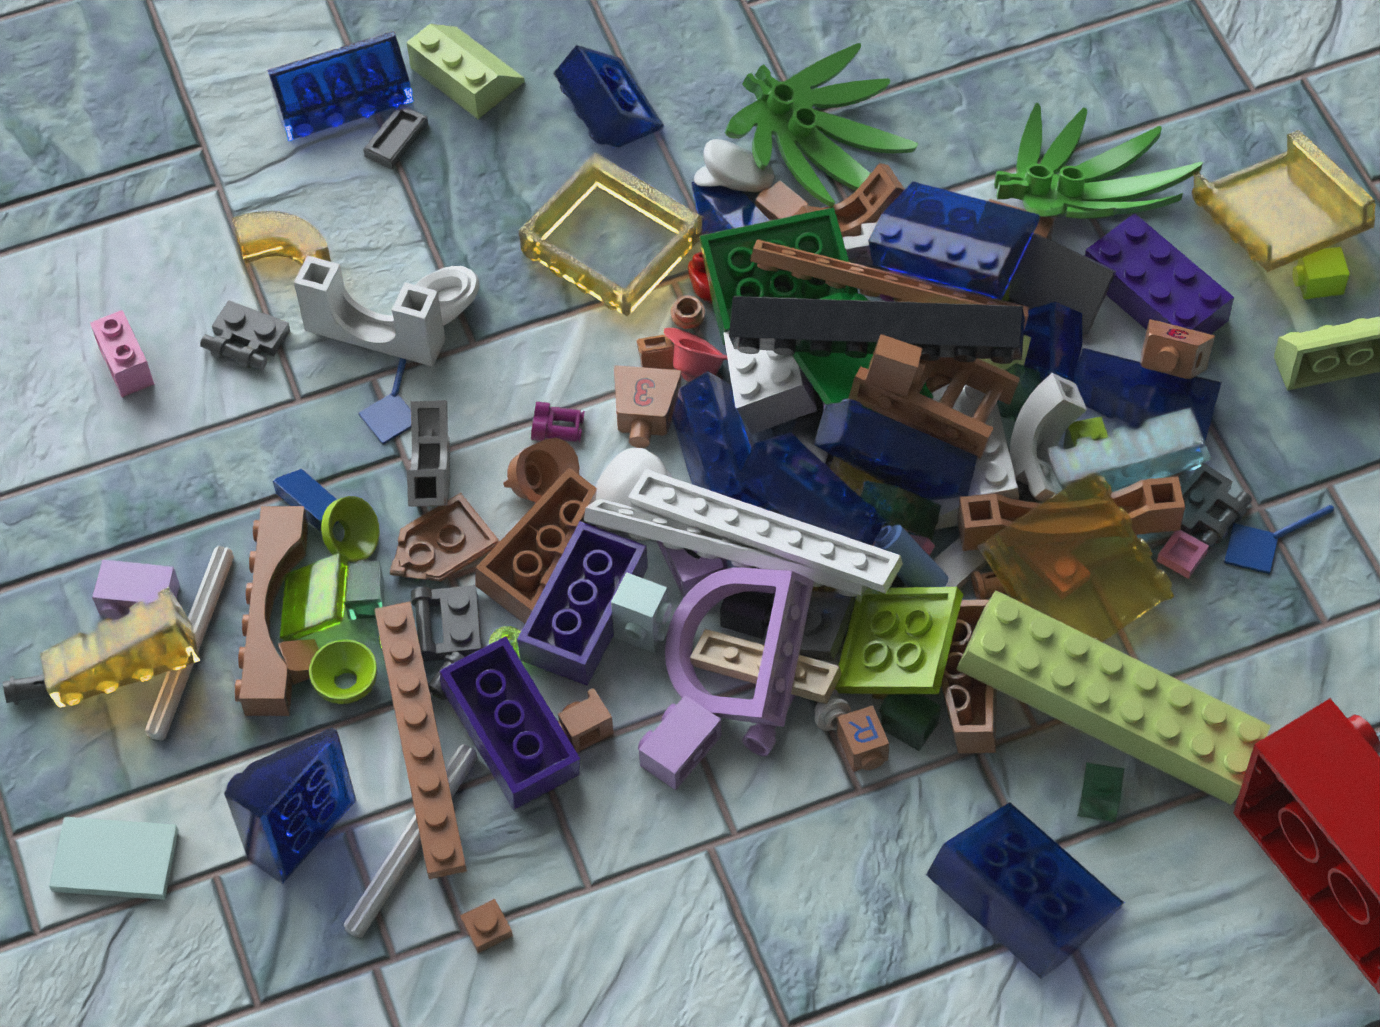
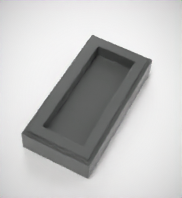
(395, 136)

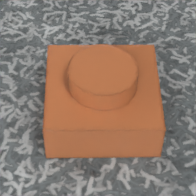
(486, 926)

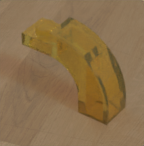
(278, 234)

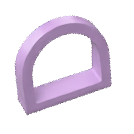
(780, 648)

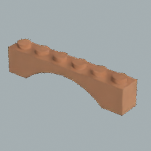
(1151, 503)
(280, 546)

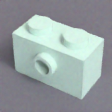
(641, 613)

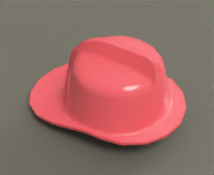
(693, 354)

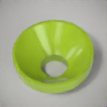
(359, 527)
(341, 658)

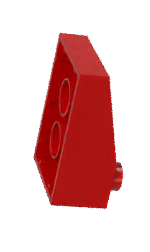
(1317, 817)

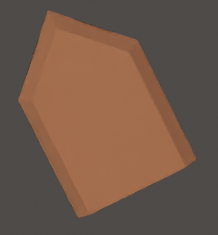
(442, 541)

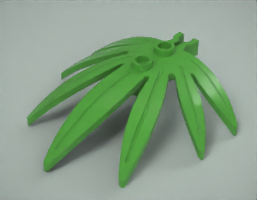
(788, 114)
(1075, 189)

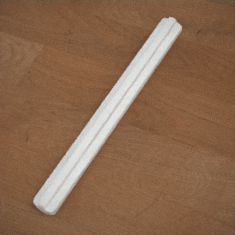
(199, 616)
(402, 853)

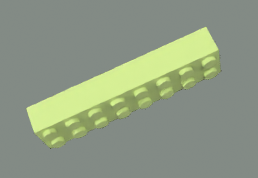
(1112, 697)

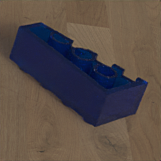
(1136, 394)
(895, 451)
(807, 489)

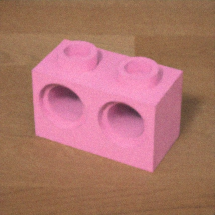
(122, 353)

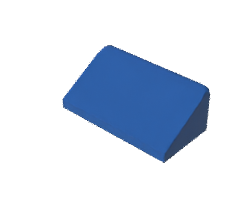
(302, 490)

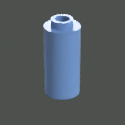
(917, 566)

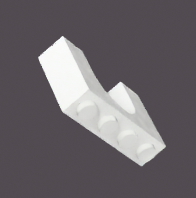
(328, 310)

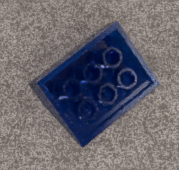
(952, 239)
(290, 802)
(1023, 888)

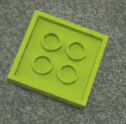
(899, 641)

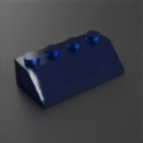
(340, 85)
(713, 437)

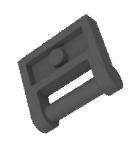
(458, 616)

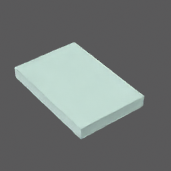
(114, 858)

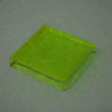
(314, 597)

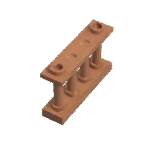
(939, 418)

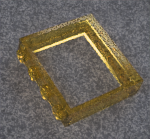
(636, 194)

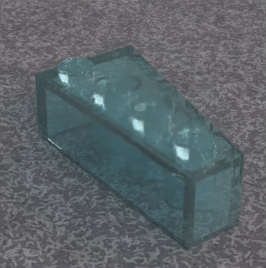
(1130, 455)

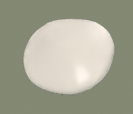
(732, 168)
(455, 288)
(624, 473)

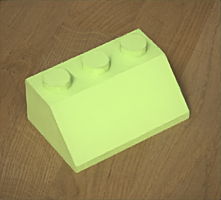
(461, 68)
(1329, 353)

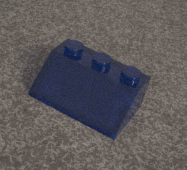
(606, 97)

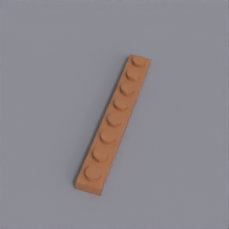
(869, 280)
(420, 741)

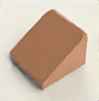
(656, 352)
(298, 657)

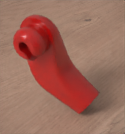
(698, 277)

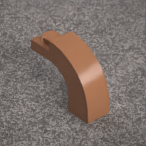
(866, 202)

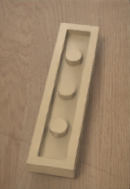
(743, 659)

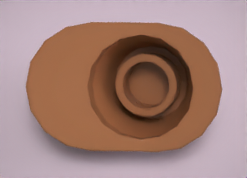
(540, 467)

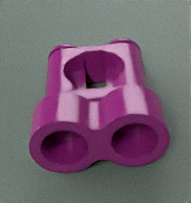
(543, 423)

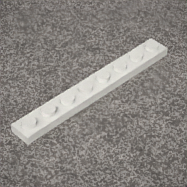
(766, 531)
(677, 535)

